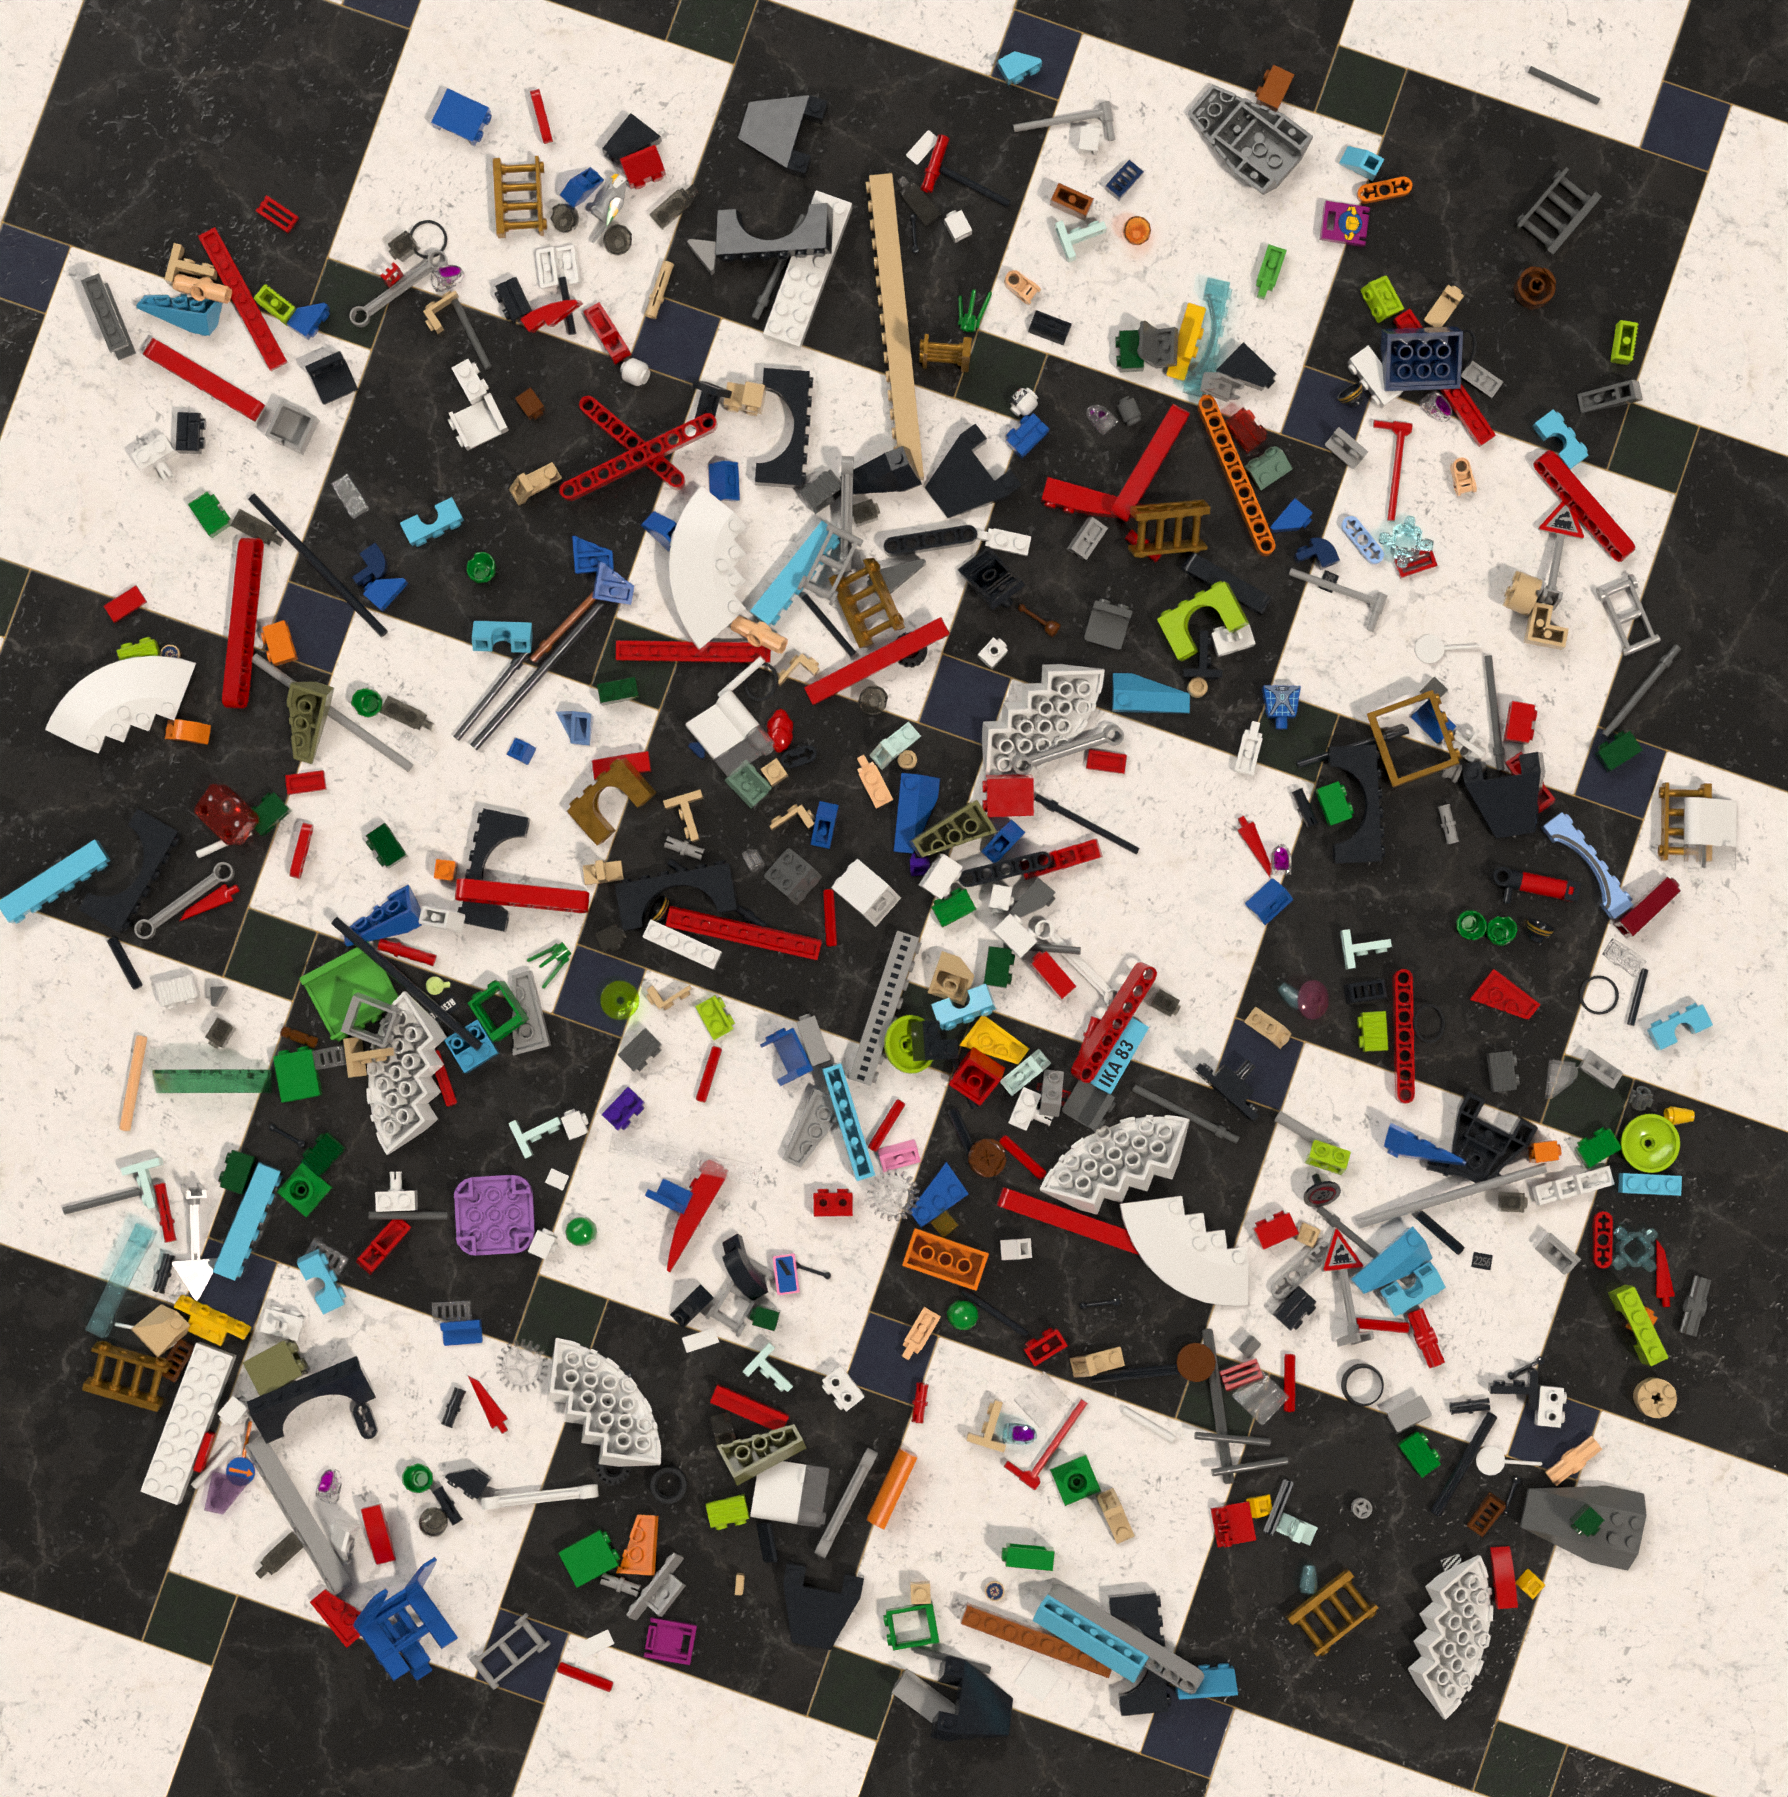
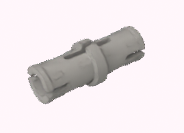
(1448, 824)
(684, 848)
(620, 1584)

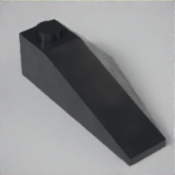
(887, 473)

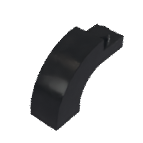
(741, 1270)

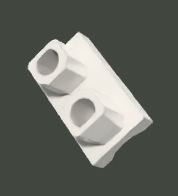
(1475, 749)

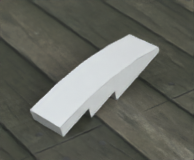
(1573, 1185)

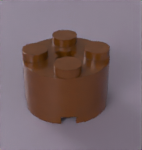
(1534, 277)

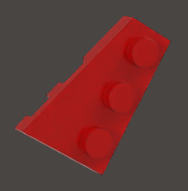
(1504, 995)
(338, 1615)

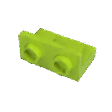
(1381, 298)
(715, 1017)
(1328, 1157)

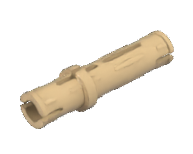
(656, 297)

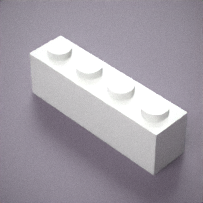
(682, 944)

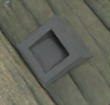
(1435, 685)
(217, 995)
(1249, 1346)

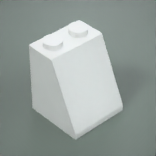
(866, 892)

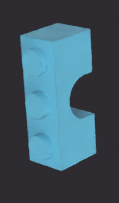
(1553, 425)
(448, 517)
(487, 633)
(980, 1003)
(1664, 1032)
(1650, 1184)
(315, 1265)
(1427, 1284)

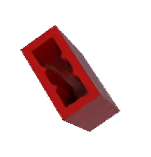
(1008, 795)
(1052, 974)

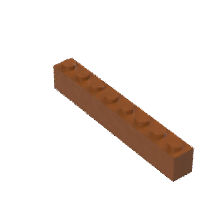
(1030, 1638)

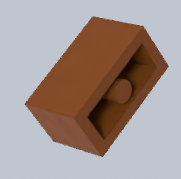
(1275, 87)
(1071, 201)

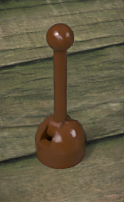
(1051, 627)

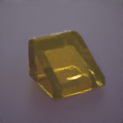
(944, 1223)

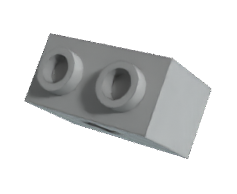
(1051, 1093)

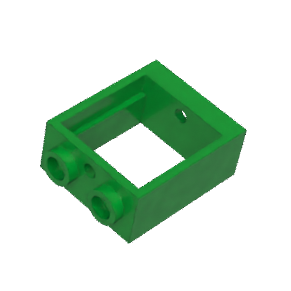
(511, 1025)
(1028, 1556)
(891, 1638)

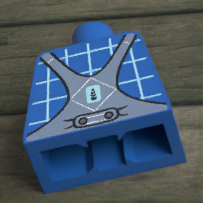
(1281, 703)

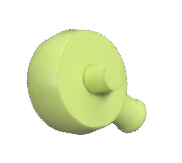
(436, 985)

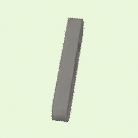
(1299, 1267)

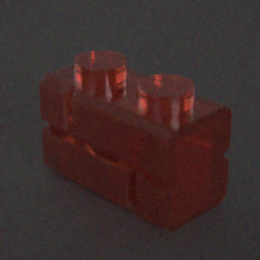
(1246, 430)

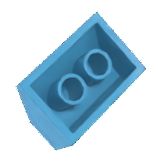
(1216, 1683)

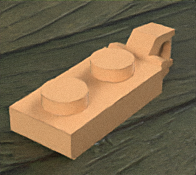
(873, 782)
(920, 1332)

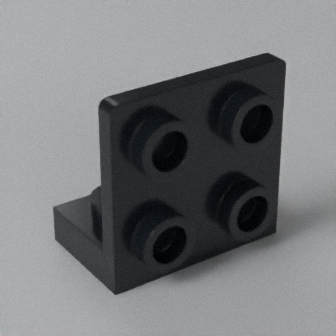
(332, 377)

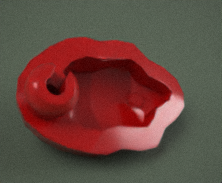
(780, 730)

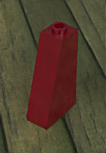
(1647, 907)

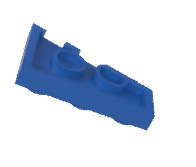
(939, 1196)

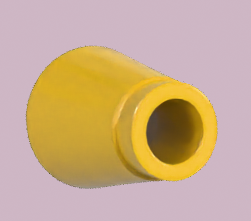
(1678, 1115)

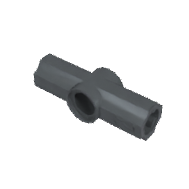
(1695, 1306)

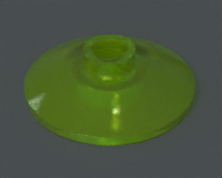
(609, 1000)

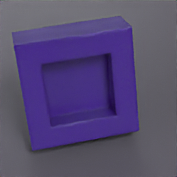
(919, 866)

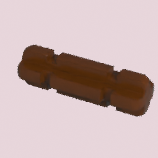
(299, 1037)

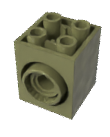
(276, 1367)

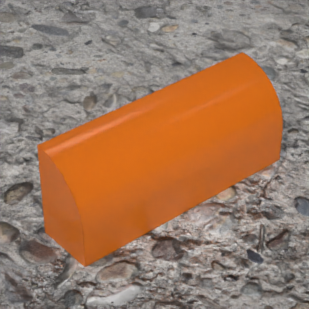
(891, 1488)

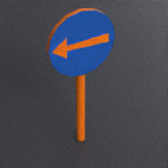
(241, 1465)

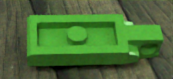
(1269, 269)

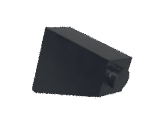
(630, 138)
(1248, 368)

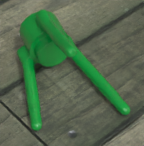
(969, 321)
(560, 952)

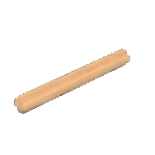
(133, 1083)

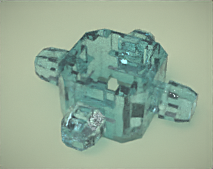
(1408, 528)
(1648, 1264)

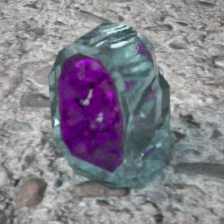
(1018, 1434)

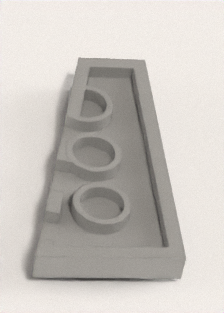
(533, 1033)
(811, 1128)

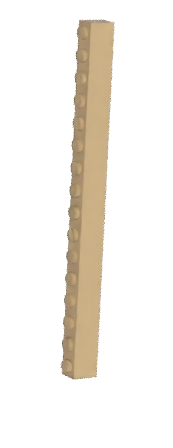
(894, 315)

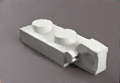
(1005, 541)
(1249, 750)

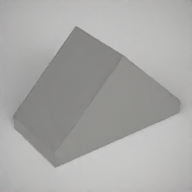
(705, 253)

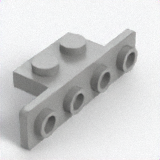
(661, 1590)

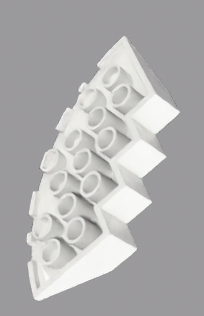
(703, 567)
(121, 697)
(1046, 718)
(403, 1083)
(1115, 1159)
(1186, 1254)
(621, 1427)
(1454, 1634)

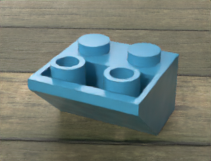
(467, 1056)

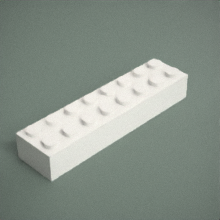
(804, 283)
(188, 1422)

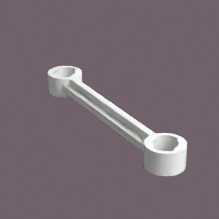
(1087, 972)
(579, 1492)

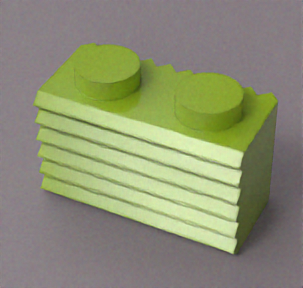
(275, 304)
(1624, 342)
(145, 648)
(1373, 1031)
(727, 1511)

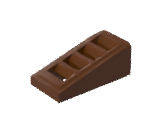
(183, 1363)
(1481, 1510)

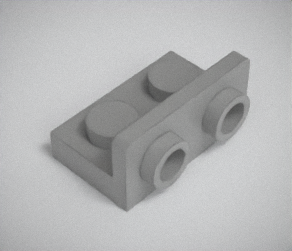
(1346, 448)

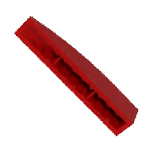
(1077, 499)
(704, 1192)

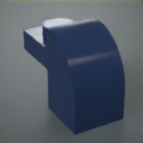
(1322, 551)
(376, 564)

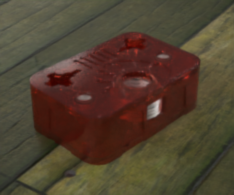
(226, 814)

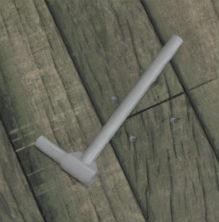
(1104, 113)
(1376, 602)

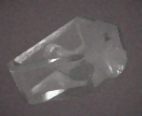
(1559, 1077)

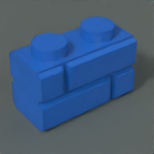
(1027, 435)

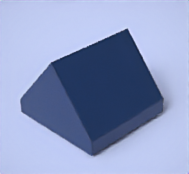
(698, 749)

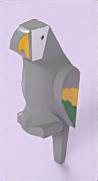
(610, 203)

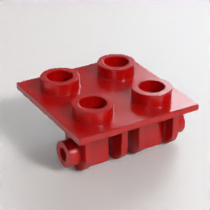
(1233, 1524)

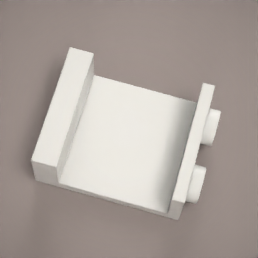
(478, 423)

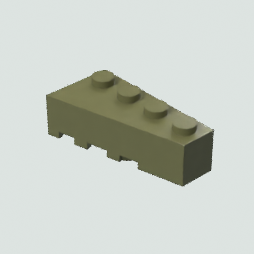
(956, 829)
(760, 1452)

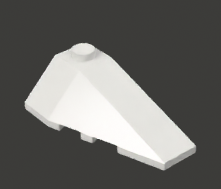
(344, 1538)

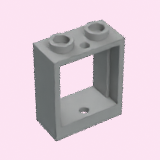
(349, 1028)
(813, 1040)

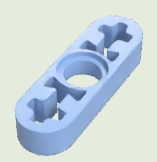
(1374, 548)

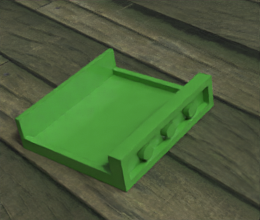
(336, 983)

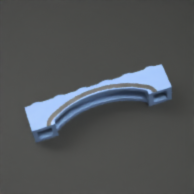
(1613, 898)

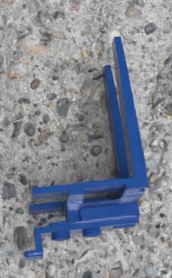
(404, 1636)

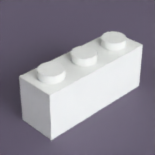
(1370, 372)

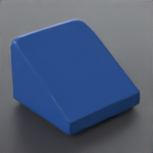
(521, 751)

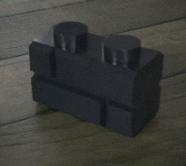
(513, 299)
(189, 433)
(1295, 1308)

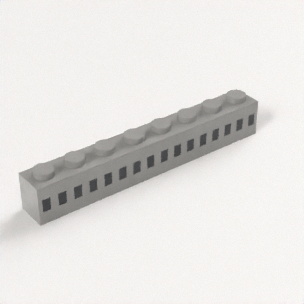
(884, 1008)

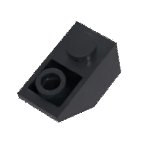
(692, 1306)
(471, 1480)

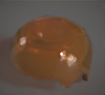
(1136, 230)

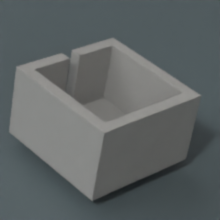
(292, 427)

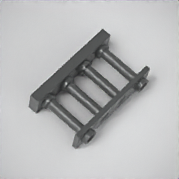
(1575, 215)
(108, 317)

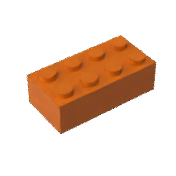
(945, 1259)

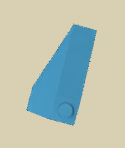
(184, 312)
(1143, 695)
(1394, 1262)

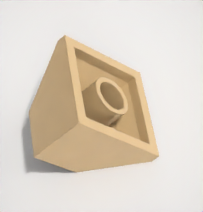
(951, 979)
(161, 1329)

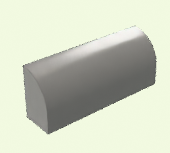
(921, 1696)

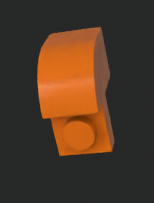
(187, 731)

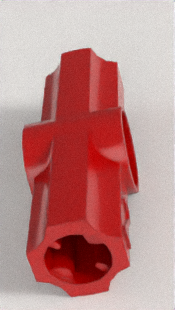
(1425, 1338)

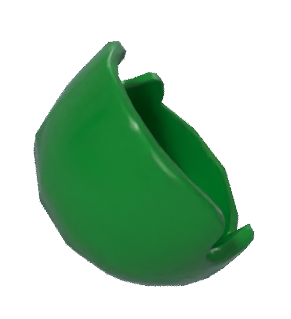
(481, 567)
(367, 702)
(1471, 925)
(1501, 930)
(581, 1231)
(962, 1315)
(417, 1478)

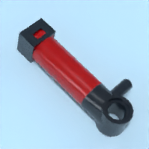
(1536, 884)

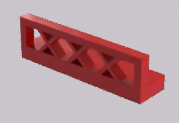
(749, 1408)

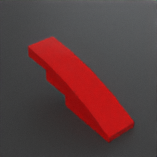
(1066, 858)

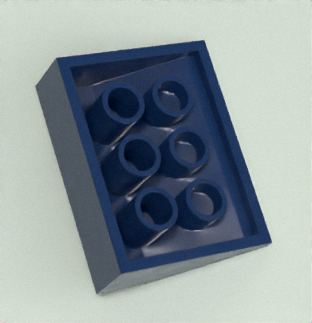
(1421, 358)

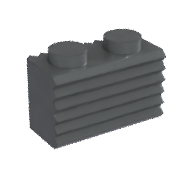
(822, 491)
(640, 1050)
(1502, 1071)

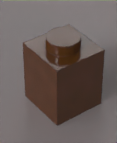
(530, 404)

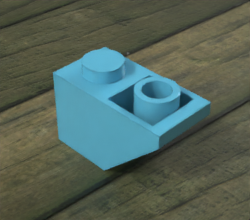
(1017, 65)
(1362, 162)

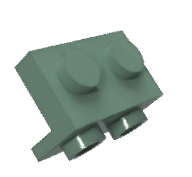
(1268, 467)
(749, 785)

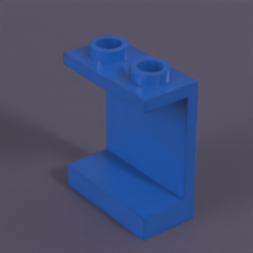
(462, 116)
(791, 1054)

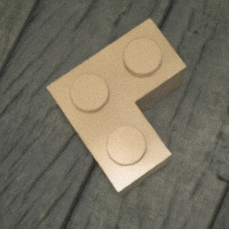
(745, 398)
(1539, 630)

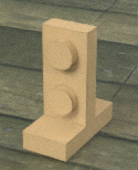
(186, 266)
(530, 484)
(685, 811)
(603, 872)
(357, 1057)
(1097, 1362)
(988, 1429)
(1115, 1515)

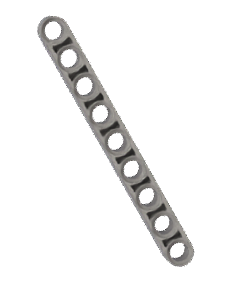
(298, 1515)
(1160, 1660)

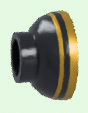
(1351, 395)
(660, 909)
(1538, 930)

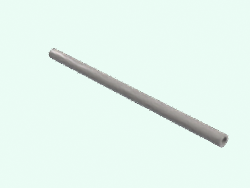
(339, 717)
(1451, 1195)

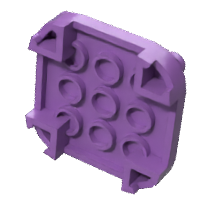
(494, 1215)

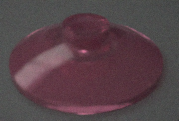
(1313, 999)

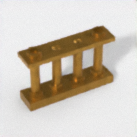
(503, 207)
(946, 353)
(1161, 512)
(854, 616)
(1664, 793)
(121, 1393)
(1329, 1592)

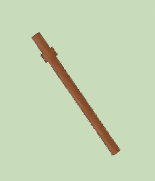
(546, 645)

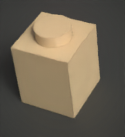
(774, 772)
(920, 1592)

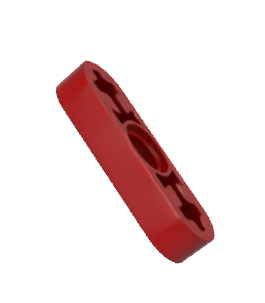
(541, 116)
(301, 850)
(1609, 1234)

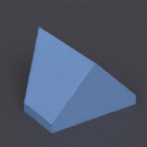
(577, 726)

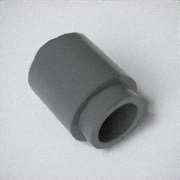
(1129, 411)

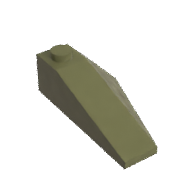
(308, 713)

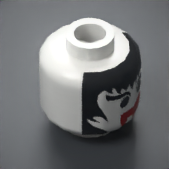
(1023, 402)

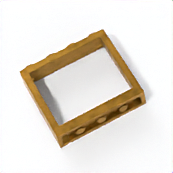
(1447, 734)

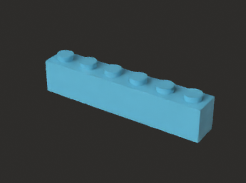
(785, 586)
(54, 881)
(848, 1121)
(246, 1221)
(1090, 1638)

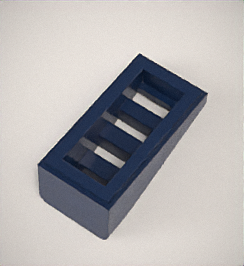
(1113, 190)

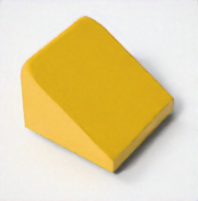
(1260, 1506)
(1530, 1583)

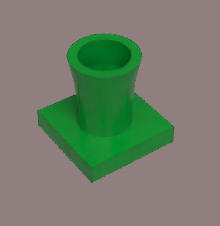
(315, 1190)
(1067, 1472)

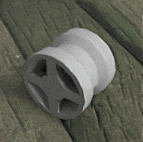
(1452, 773)
(1364, 1509)

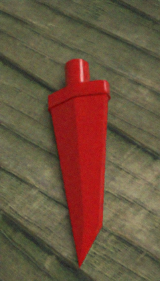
(1252, 839)
(215, 899)
(1663, 1280)
(493, 1412)

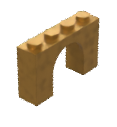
(586, 809)

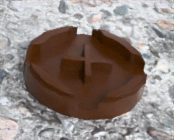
(987, 1158)
(1196, 1362)

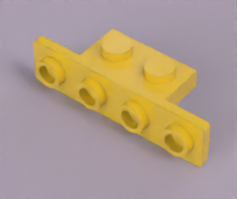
(1187, 338)
(209, 1322)

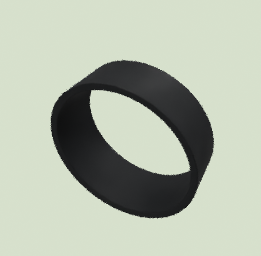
(1344, 1383)

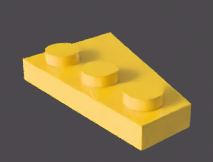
(994, 1041)

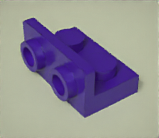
(623, 1109)

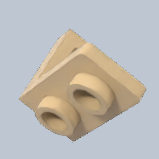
(1444, 306)
(433, 307)
(810, 664)
(806, 816)
(654, 997)
(1268, 1027)

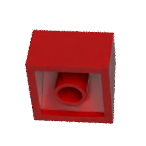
(643, 167)
(977, 1076)

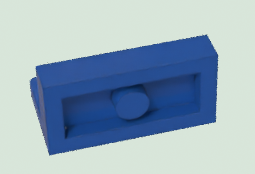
(724, 480)
(1427, 721)
(1269, 901)
(671, 1196)
(462, 1332)

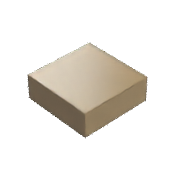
(1308, 1235)
(740, 1577)

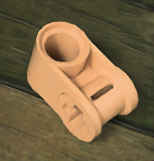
(1022, 287)
(1463, 478)

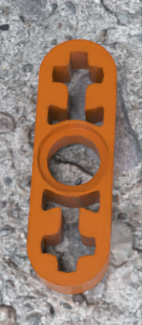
(1399, 191)

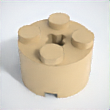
(1522, 593)
(1654, 1386)

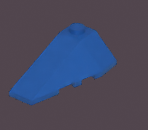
(916, 802)
(392, 918)
(1410, 1146)

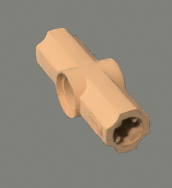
(202, 288)
(759, 634)
(1573, 1460)

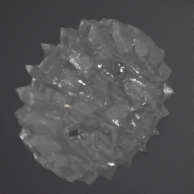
(901, 1191)
(524, 1374)

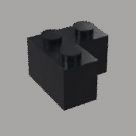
(928, 1043)

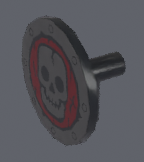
(1321, 1192)

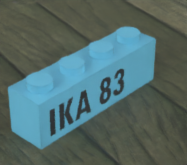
(1120, 1056)

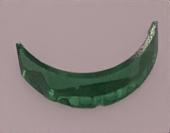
(213, 1081)

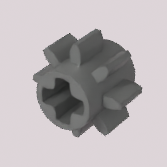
(1641, 1098)

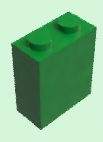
(297, 1075)
(589, 1557)

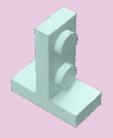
(1077, 235)
(894, 745)
(1360, 949)
(1025, 1072)
(533, 1134)
(144, 1179)
(767, 1369)
(1296, 1529)

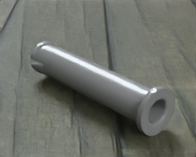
(1299, 1128)

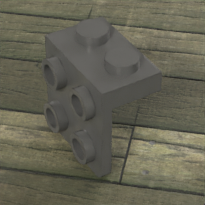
(1158, 345)
(1108, 624)
(793, 876)
(1088, 1105)

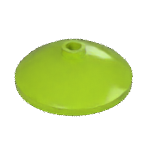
(901, 1057)
(1663, 1139)

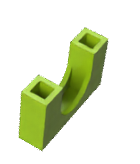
(1175, 622)
(1648, 1343)

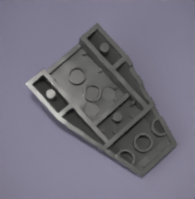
(1250, 138)
(1620, 1536)

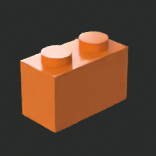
(279, 643)
(1544, 1151)

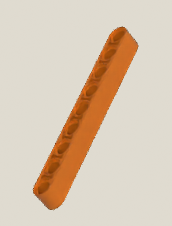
(1236, 465)

